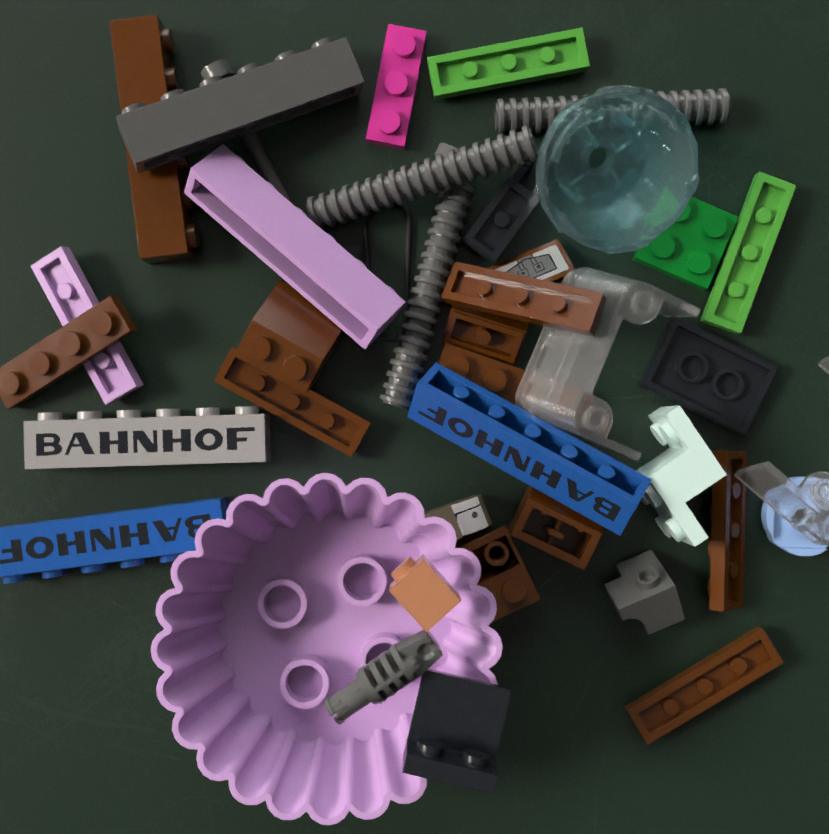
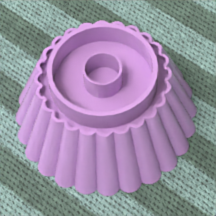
(282, 617)

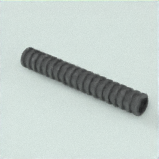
(539, 114)
(422, 178)
(427, 294)

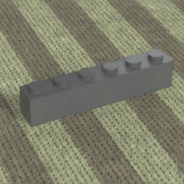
(239, 104)

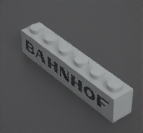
(147, 440)

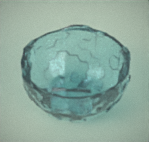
(639, 186)

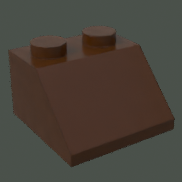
(289, 338)

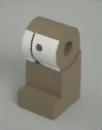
(464, 515)

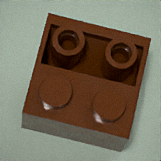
(555, 528)
(503, 571)

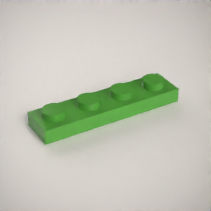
(508, 63)
(748, 253)

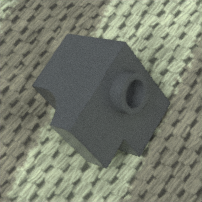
(645, 593)

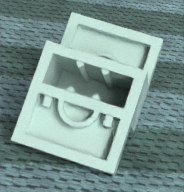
(678, 474)

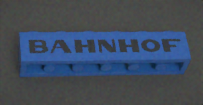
(528, 448)
(103, 539)

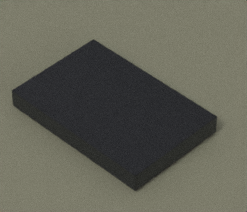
(708, 376)

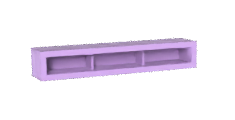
(293, 245)

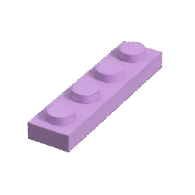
(72, 296)

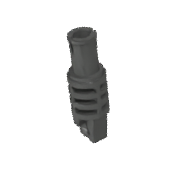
(385, 675)

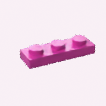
(396, 86)

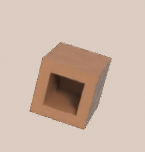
(423, 591)

